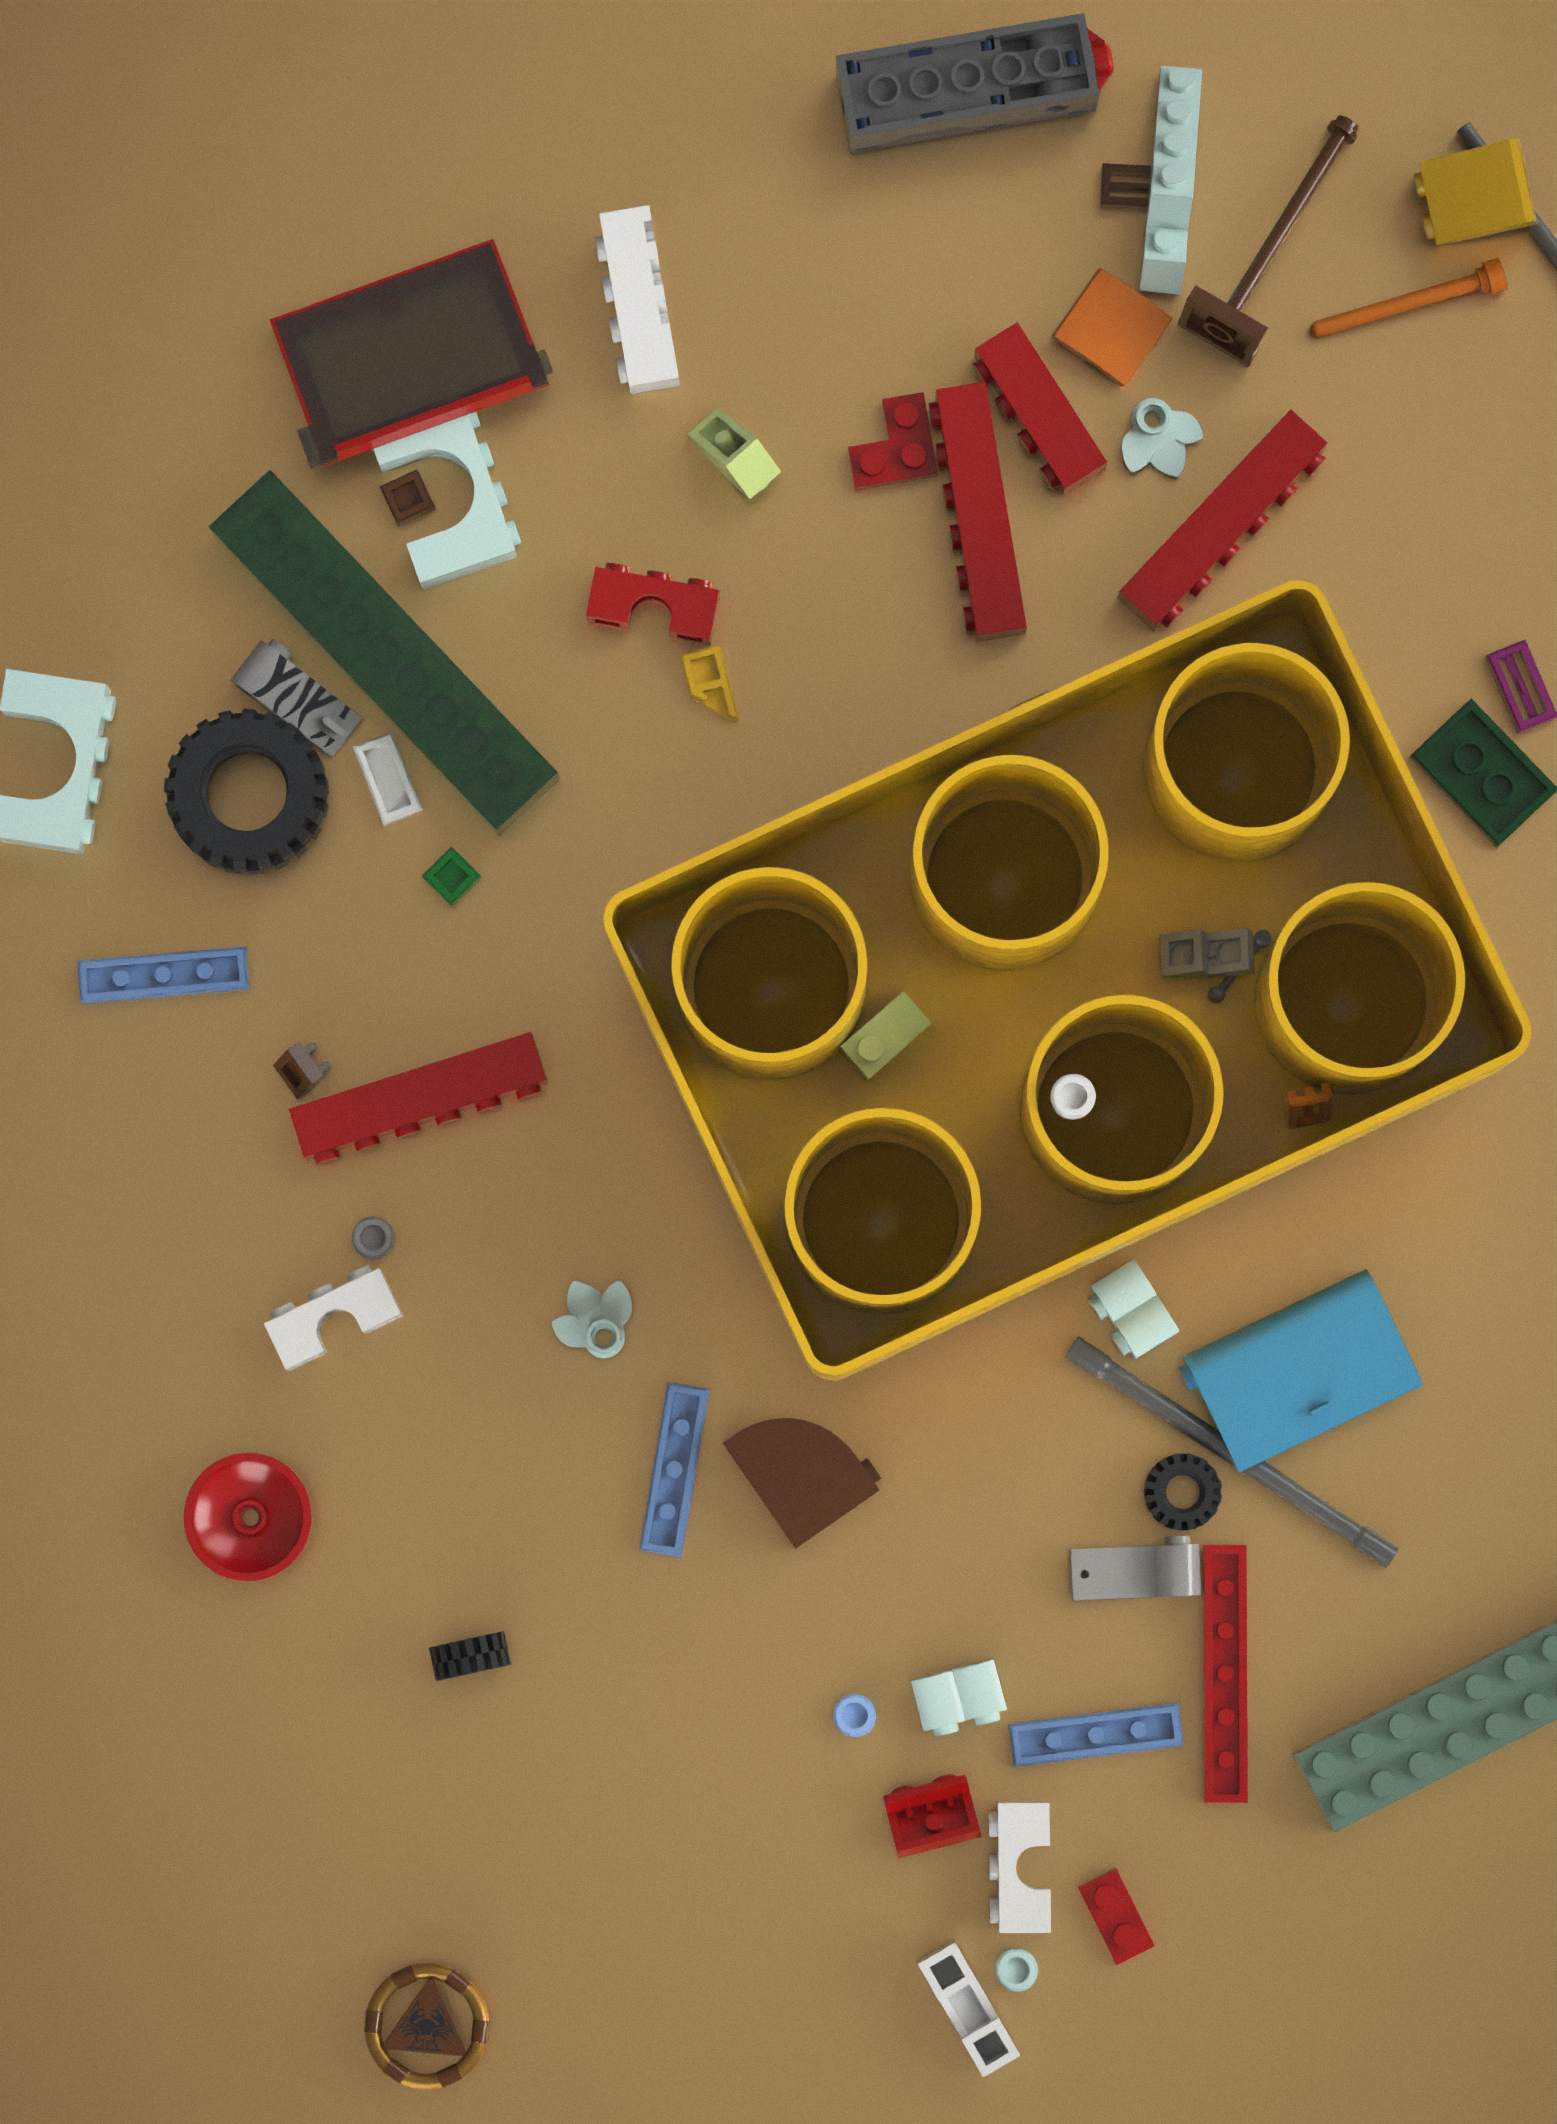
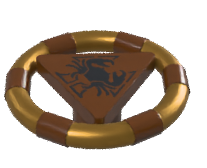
(426, 2026)

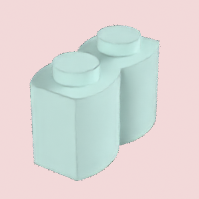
(1133, 1310)
(959, 1696)

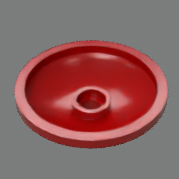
(217, 1509)

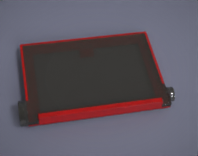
(408, 354)

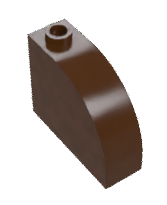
(802, 1474)

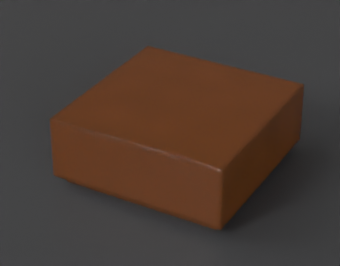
(407, 497)

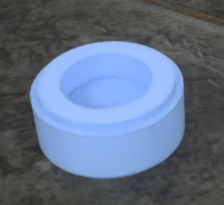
(854, 1715)

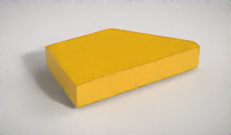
(709, 680)

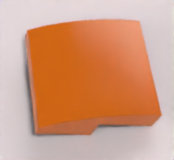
(1112, 327)

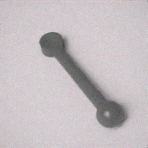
(1217, 994)

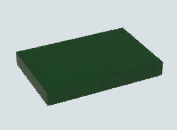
(1483, 773)

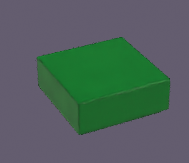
(451, 876)

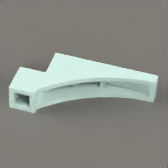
(1171, 180)

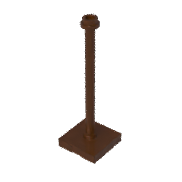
(1223, 322)

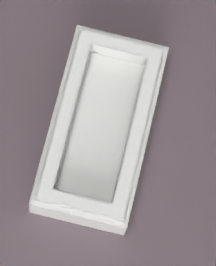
(387, 778)

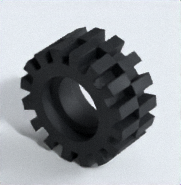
(1209, 1491)
(469, 1656)

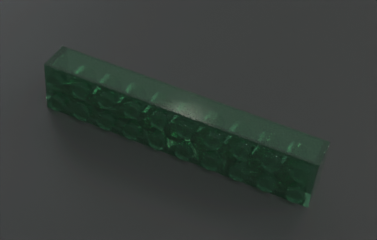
(384, 653)

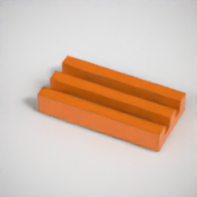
(1307, 1101)

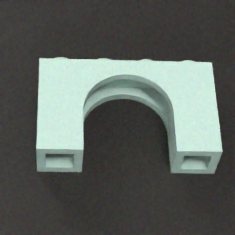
(482, 535)
(81, 710)

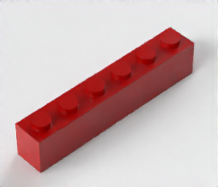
(980, 512)
(1223, 520)
(419, 1096)

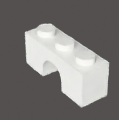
(297, 1330)
(1017, 1829)
(968, 2008)

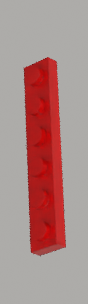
(1225, 1673)

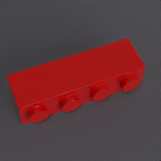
(1039, 409)

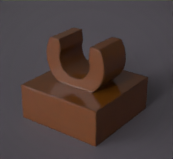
(299, 1069)

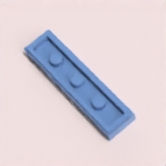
(163, 975)
(674, 1469)
(1096, 1734)

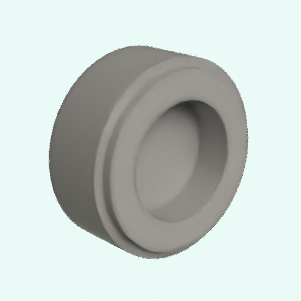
(373, 1237)

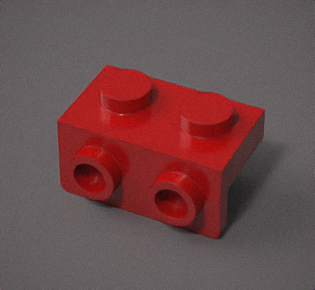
(931, 1815)

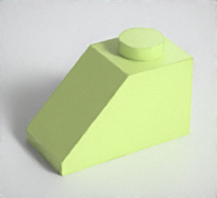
(735, 452)
(885, 1035)

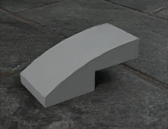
(1207, 954)

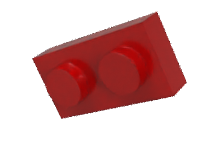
(1116, 1916)

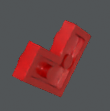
(905, 455)

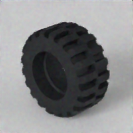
(210, 748)

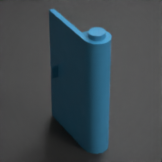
(1302, 1370)

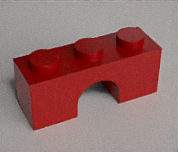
(618, 593)

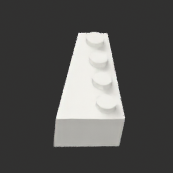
(638, 300)

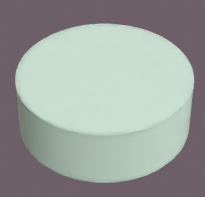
(1016, 1969)

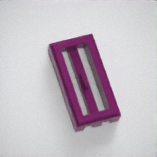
(1506, 693)

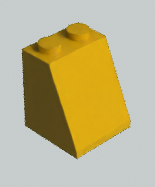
(1476, 193)

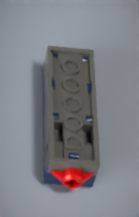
(971, 82)

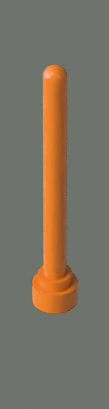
(1486, 278)

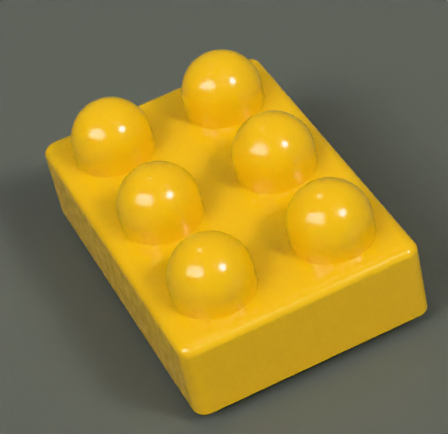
(1024, 915)

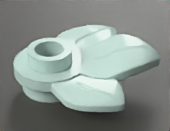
(1160, 444)
(592, 1312)

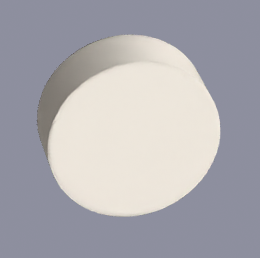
(1073, 1096)

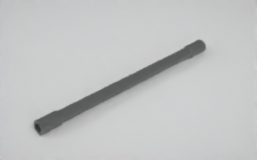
(1360, 1536)

